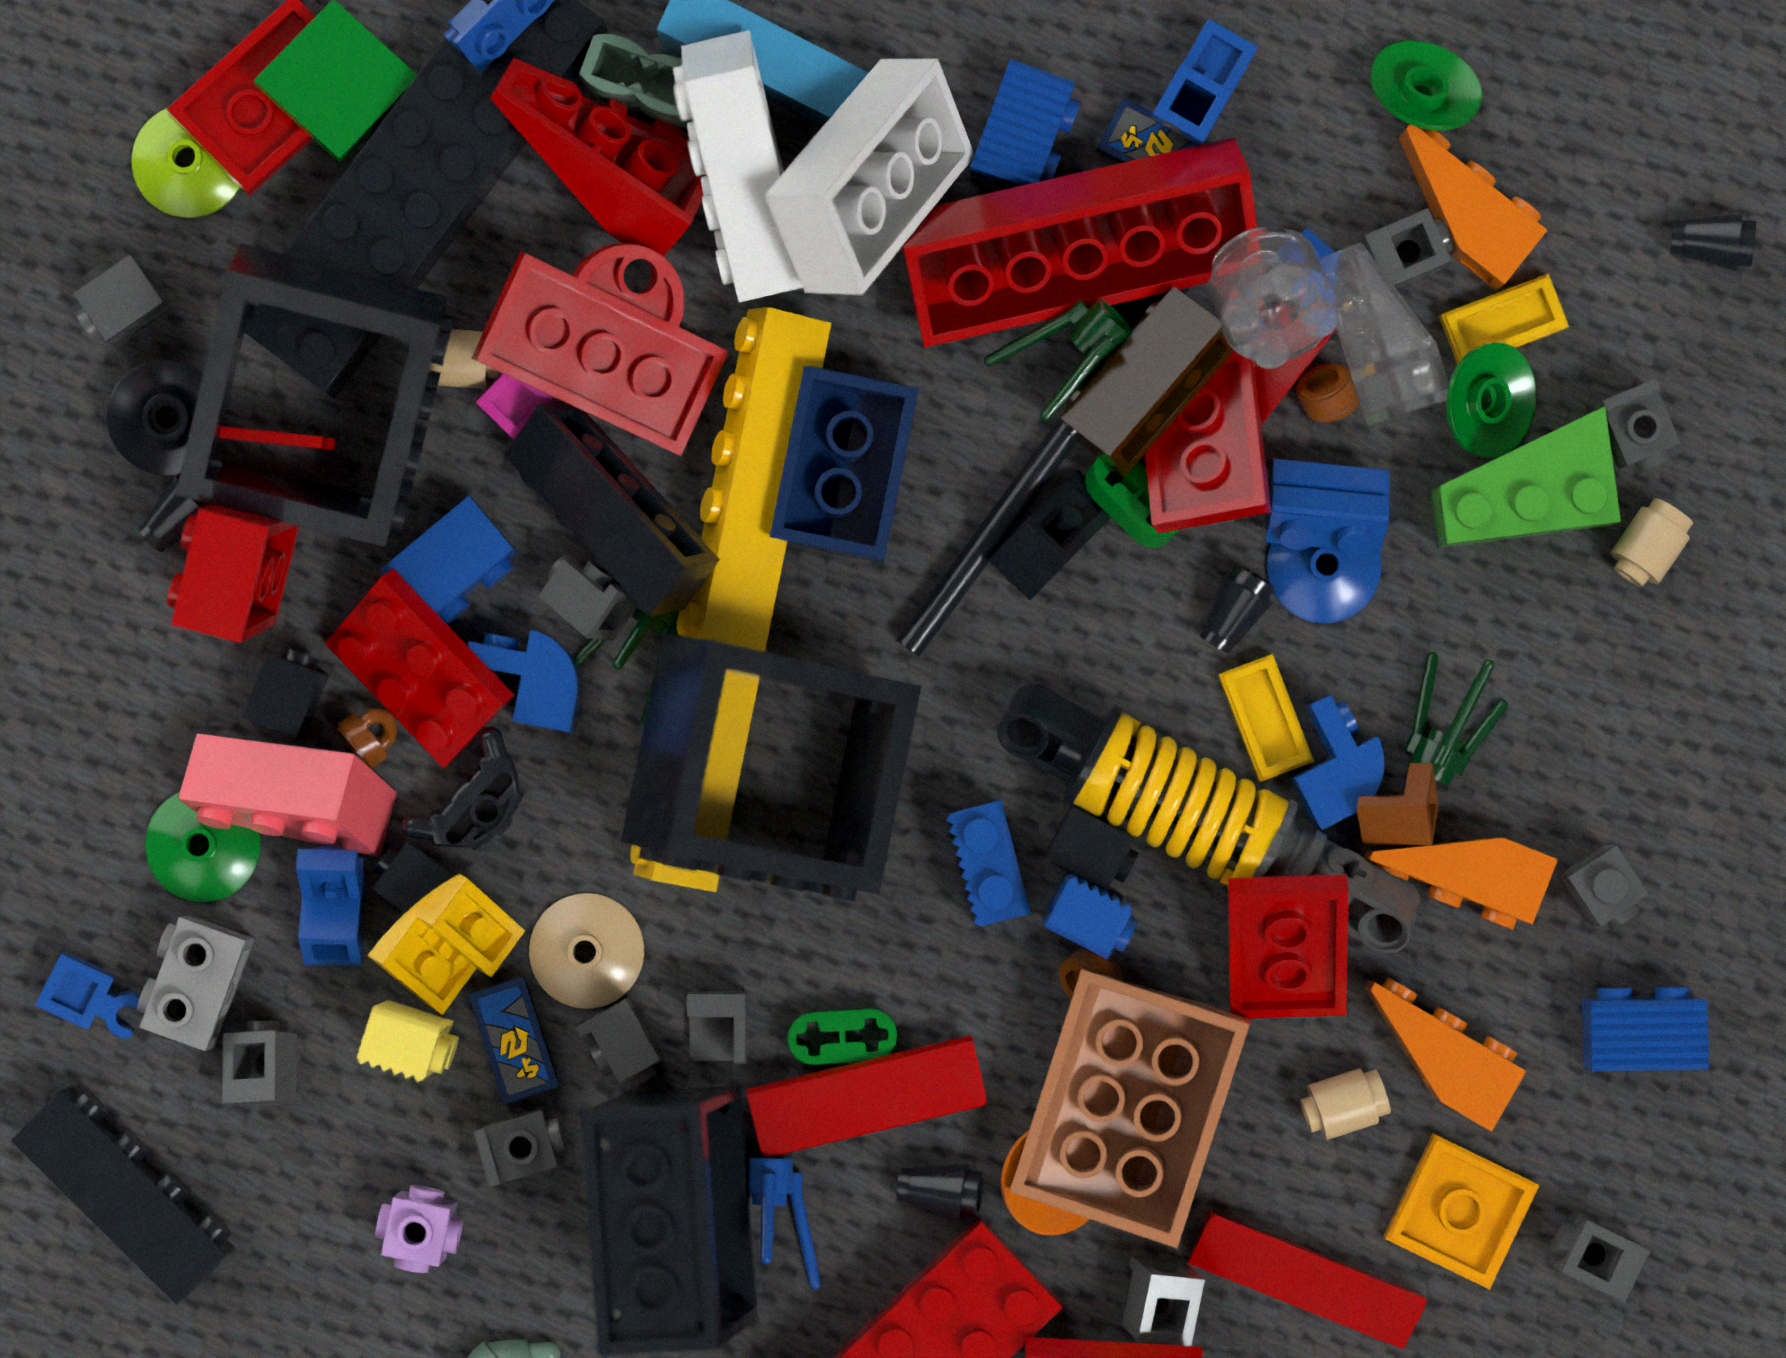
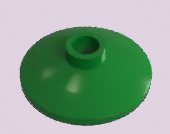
(1426, 85)
(1491, 400)
(203, 878)

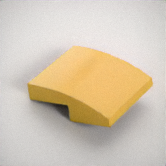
(445, 941)

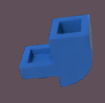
(1204, 82)
(549, 678)
(1352, 771)
(331, 905)

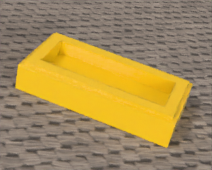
(1507, 317)
(1265, 718)

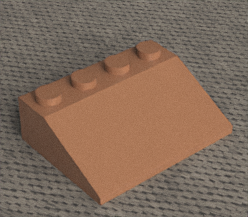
(1130, 1106)

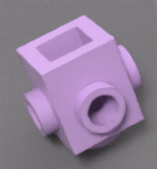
(437, 1216)

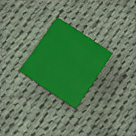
(335, 80)

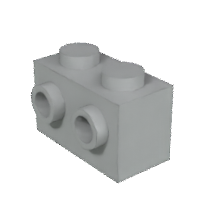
(202, 986)

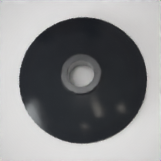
(135, 409)

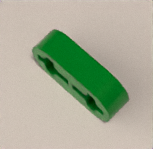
(1126, 502)
(842, 1050)

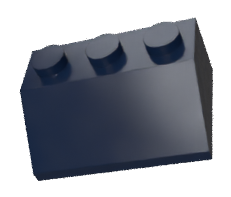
(844, 464)

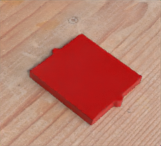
(277, 438)

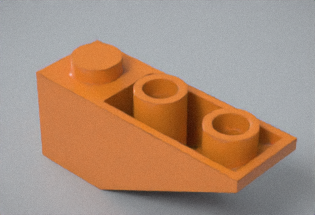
(1486, 227)
(1486, 871)
(1454, 1068)

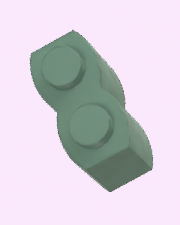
(629, 75)

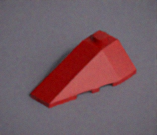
(621, 169)

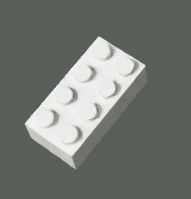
(740, 154)
(870, 176)

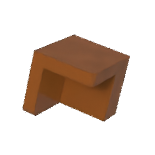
(1402, 817)

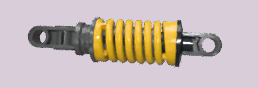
(1196, 807)

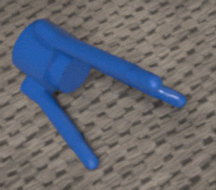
(770, 1183)

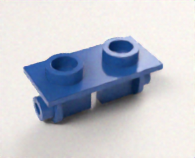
(487, 30)

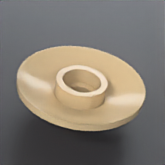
(616, 942)

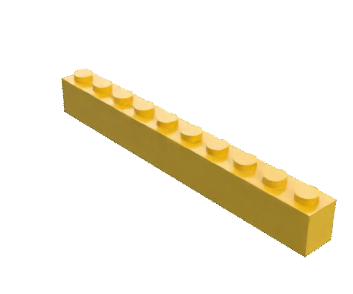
(738, 516)

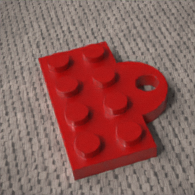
(604, 344)

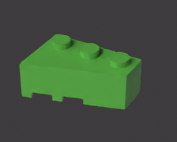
(1535, 490)

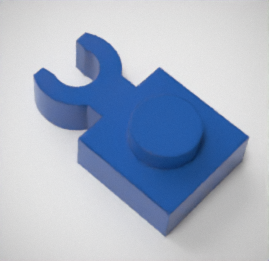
(81, 992)

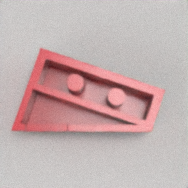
(288, 792)

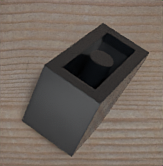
(1050, 537)

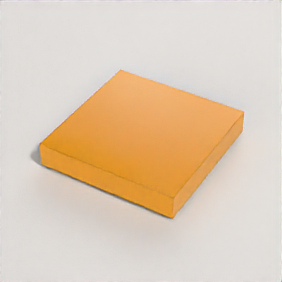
(1461, 1211)

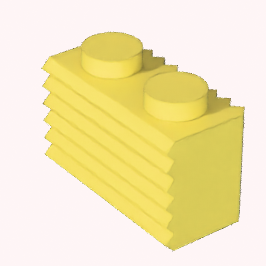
(407, 1041)

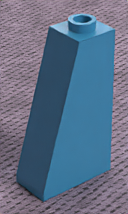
(790, 67)

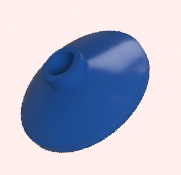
(1318, 596)

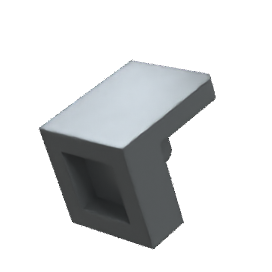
(717, 1025)

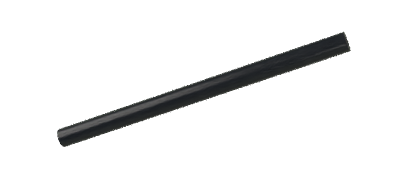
(997, 524)

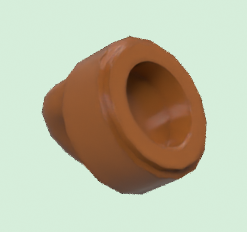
(1327, 393)
(362, 742)
(1086, 959)

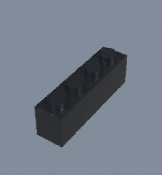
(611, 508)
(124, 1193)

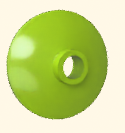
(174, 189)

